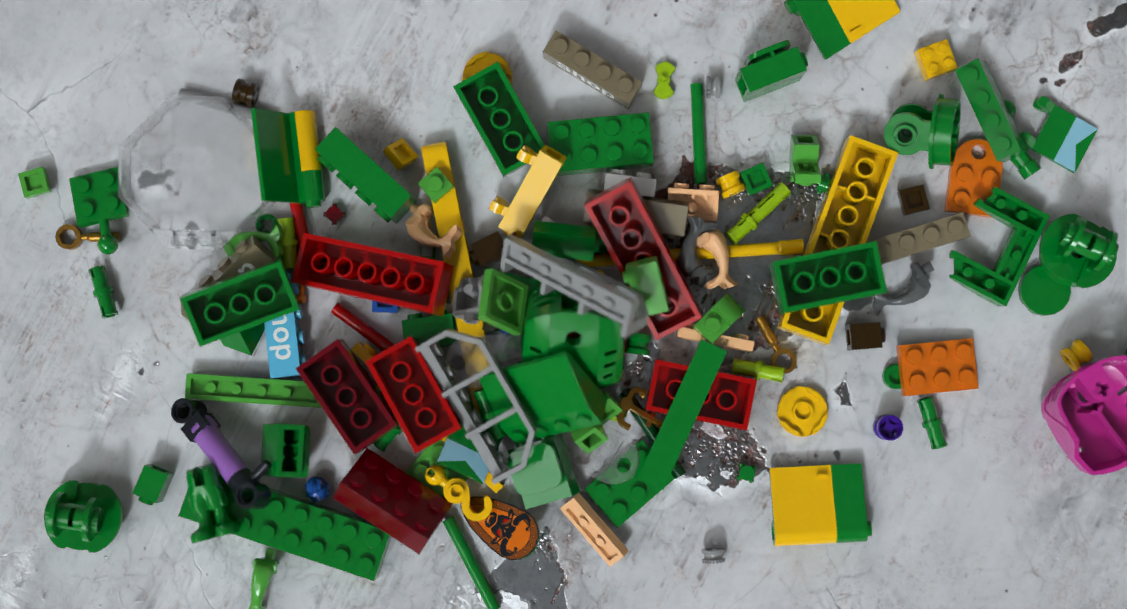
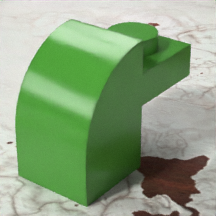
(804, 159)
(719, 318)
(594, 436)

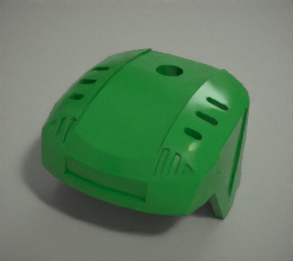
(548, 328)

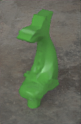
(272, 239)
(261, 577)

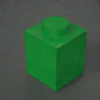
(152, 484)

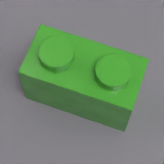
(647, 279)

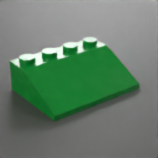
(553, 393)

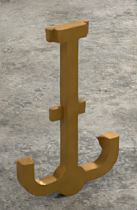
(627, 404)

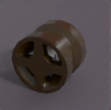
(245, 93)

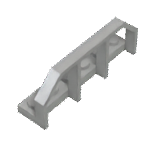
(579, 282)
(471, 418)

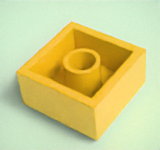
(935, 60)

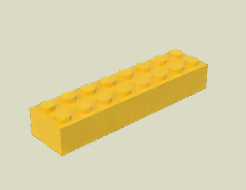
(843, 222)

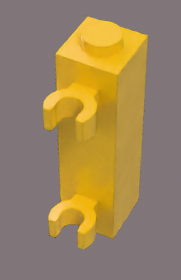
(532, 191)

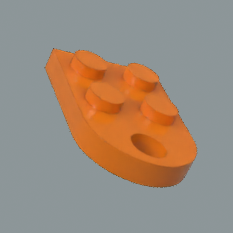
(972, 178)

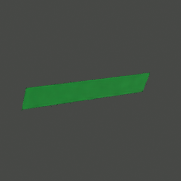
(682, 414)

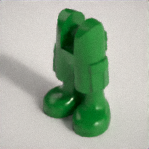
(206, 498)

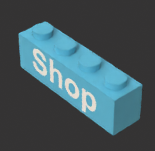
(285, 342)

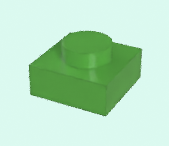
(34, 182)
(435, 185)

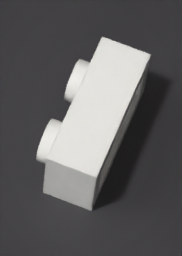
(642, 181)

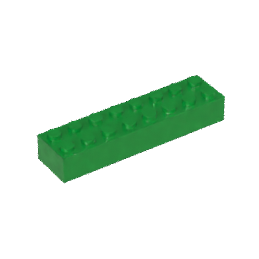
(307, 531)

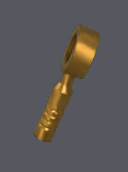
(92, 236)
(772, 341)

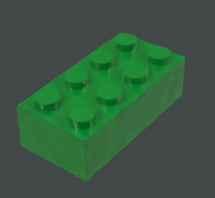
(498, 117)
(603, 143)
(361, 171)
(828, 277)
(240, 302)

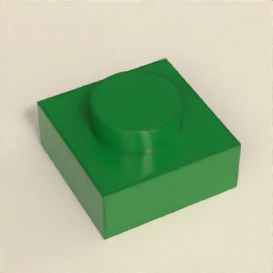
(756, 179)

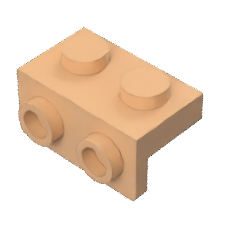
(702, 201)

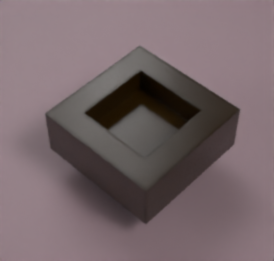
(913, 200)

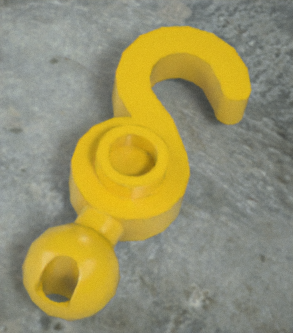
(457, 491)

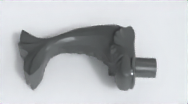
(688, 259)
(916, 290)

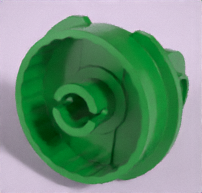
(919, 129)
(1093, 244)
(83, 516)

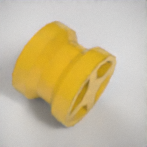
(730, 184)
(1076, 355)

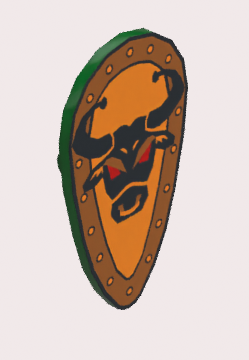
(506, 530)

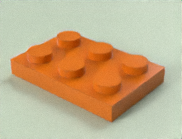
(937, 367)

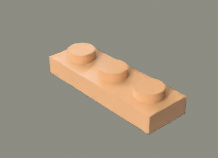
(737, 342)
(594, 529)

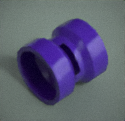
(892, 427)

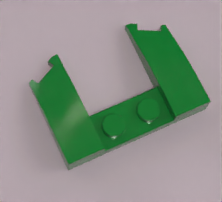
(1026, 227)

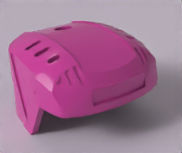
(1093, 425)

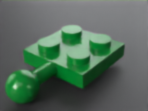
(98, 203)

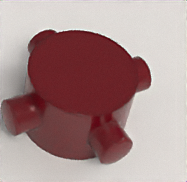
(334, 214)

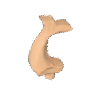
(419, 230)
(717, 245)

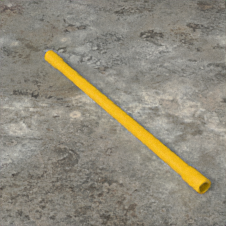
(782, 247)

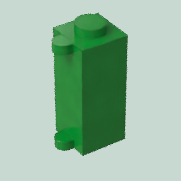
(566, 240)

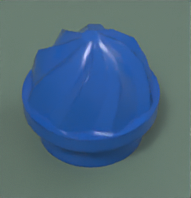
(317, 489)

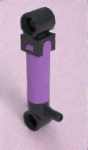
(204, 430)

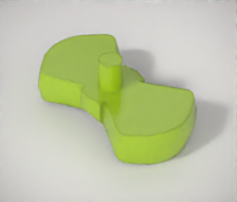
(663, 89)

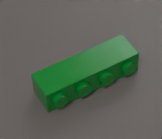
(991, 110)

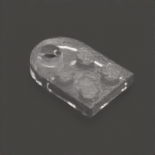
(505, 348)
(604, 460)

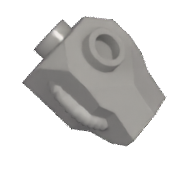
(467, 299)

